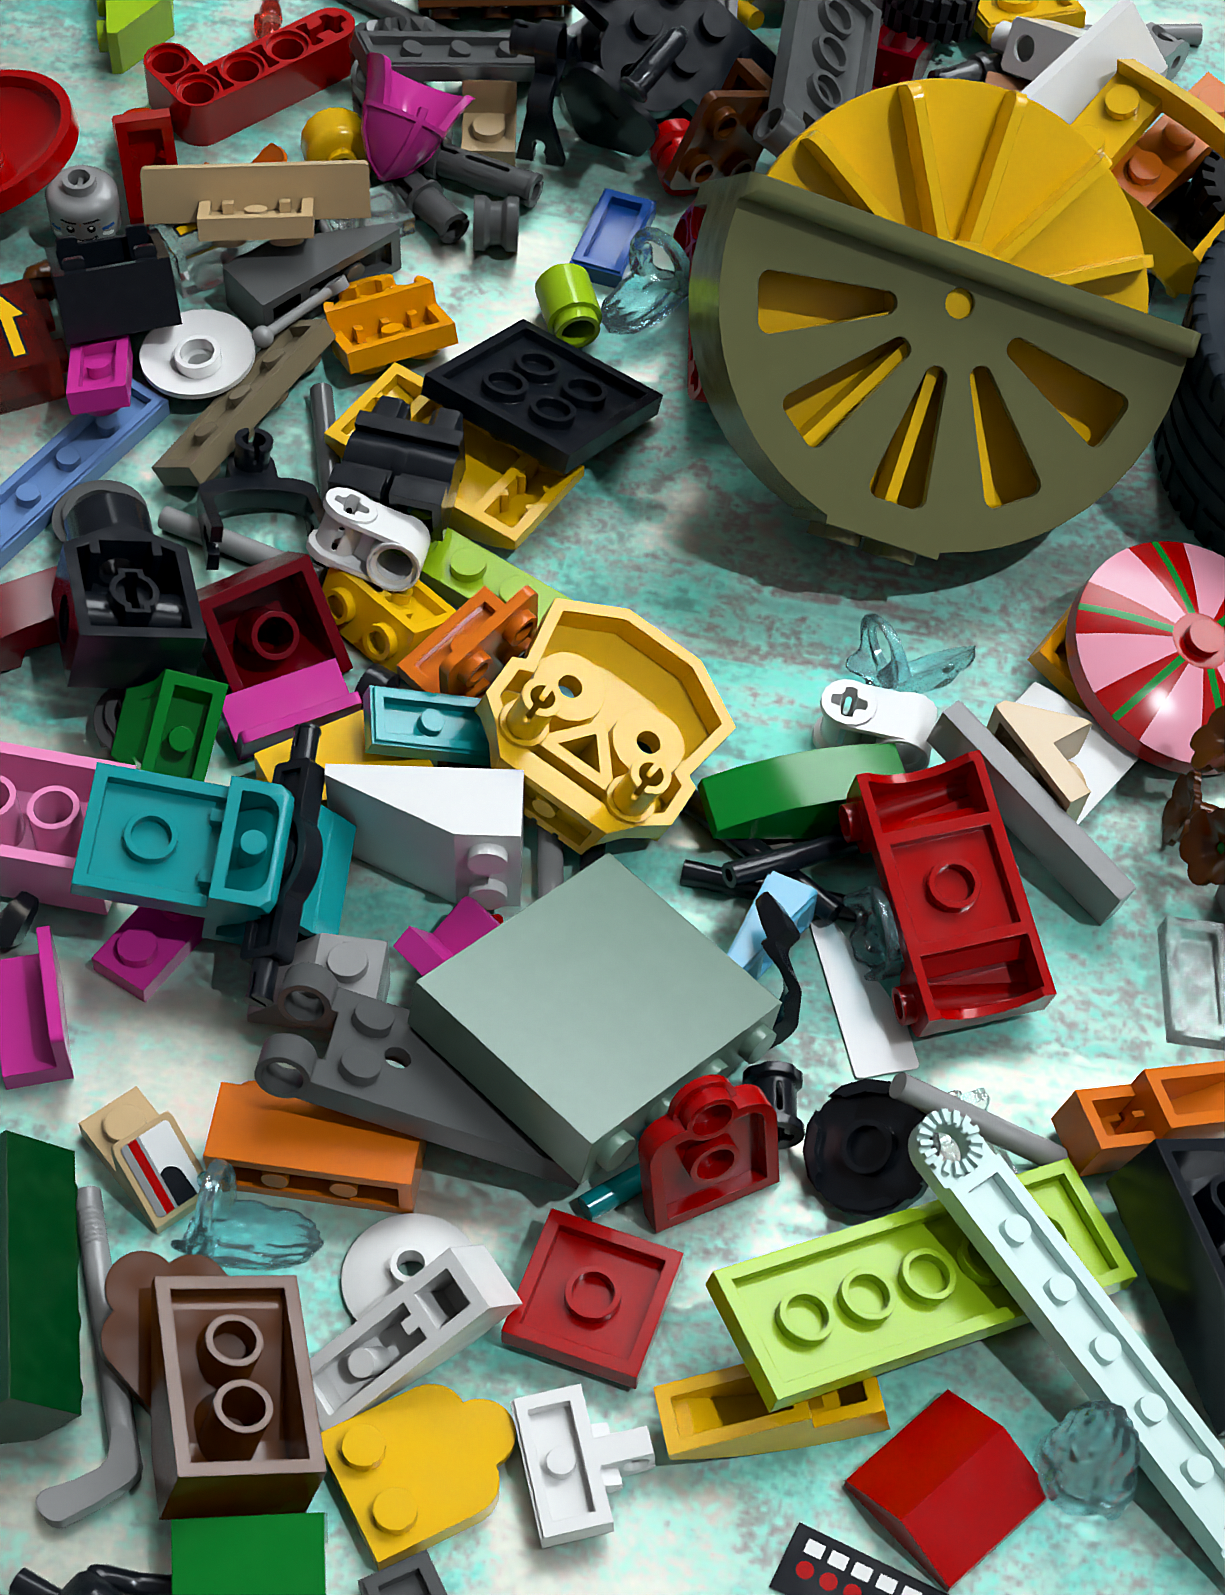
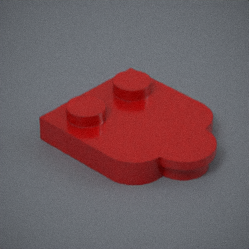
(707, 1150)

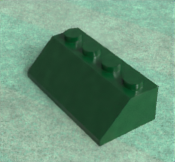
(38, 1289)

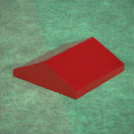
(949, 1488)

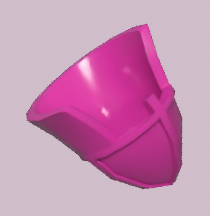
(403, 119)

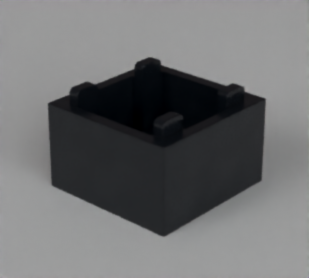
(113, 284)

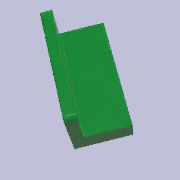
(250, 1555)

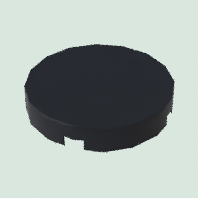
(860, 1150)

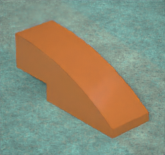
(1115, 1123)

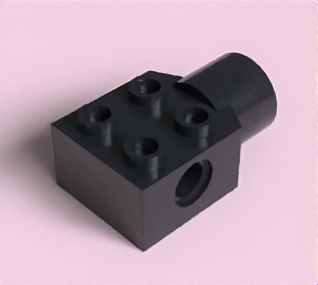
(123, 598)

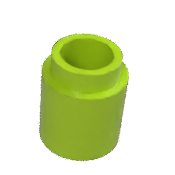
(569, 304)

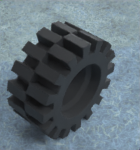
(931, 18)

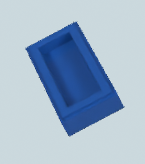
(608, 235)

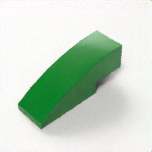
(790, 792)

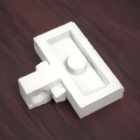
(574, 1463)

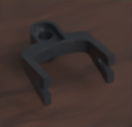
(554, 57)
(252, 482)

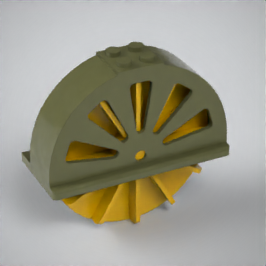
(931, 321)

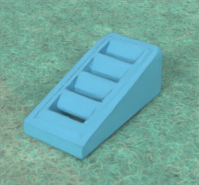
(799, 903)

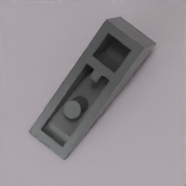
(279, 278)

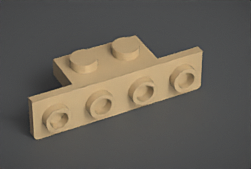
(255, 198)

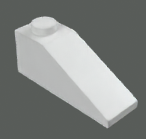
(411, 1332)

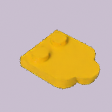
(419, 1468)

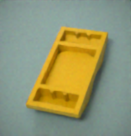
(502, 487)

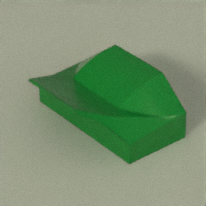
(170, 725)

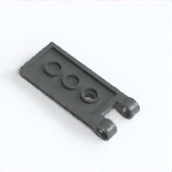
(820, 63)
(355, 1079)

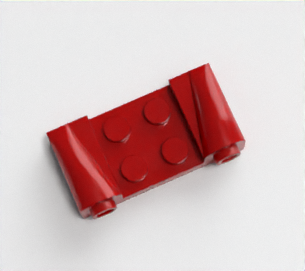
(951, 894)

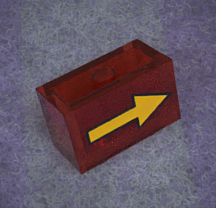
(28, 356)

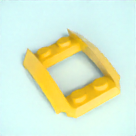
(1115, 124)

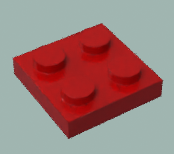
(593, 1298)

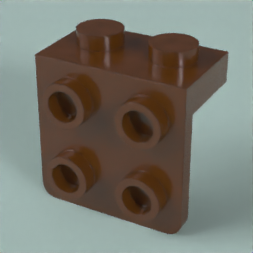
(722, 130)

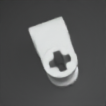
(367, 540)
(877, 718)

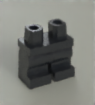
(405, 461)

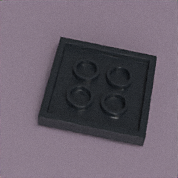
(542, 396)

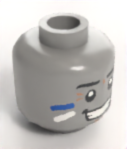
(83, 203)

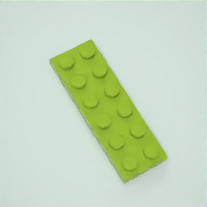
(891, 1292)

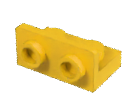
(382, 621)

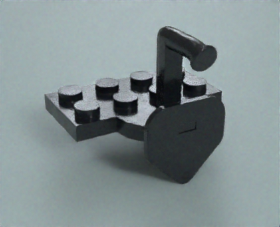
(669, 59)

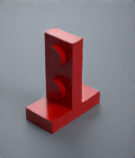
(142, 140)

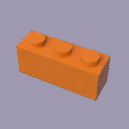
(312, 1152)

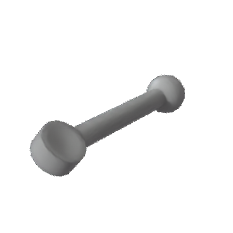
(264, 336)

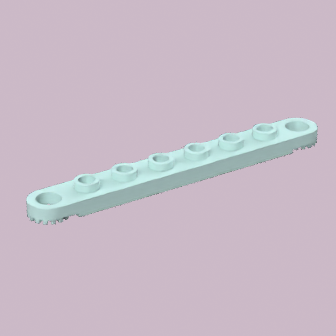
(1078, 1321)

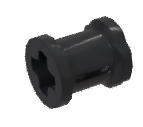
(780, 1085)

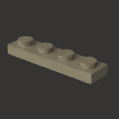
(211, 437)

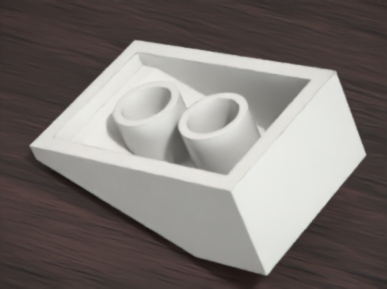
(437, 826)

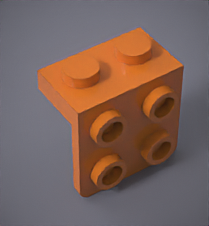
(473, 645)

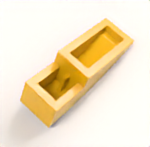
(726, 1416)

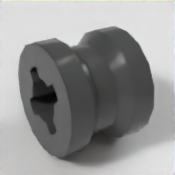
(496, 223)

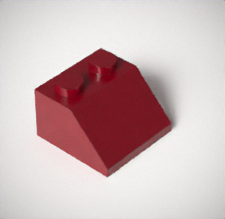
(268, 623)

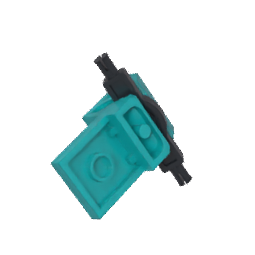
(244, 856)

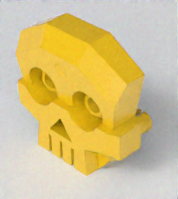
(582, 751)

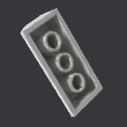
(1091, 61)

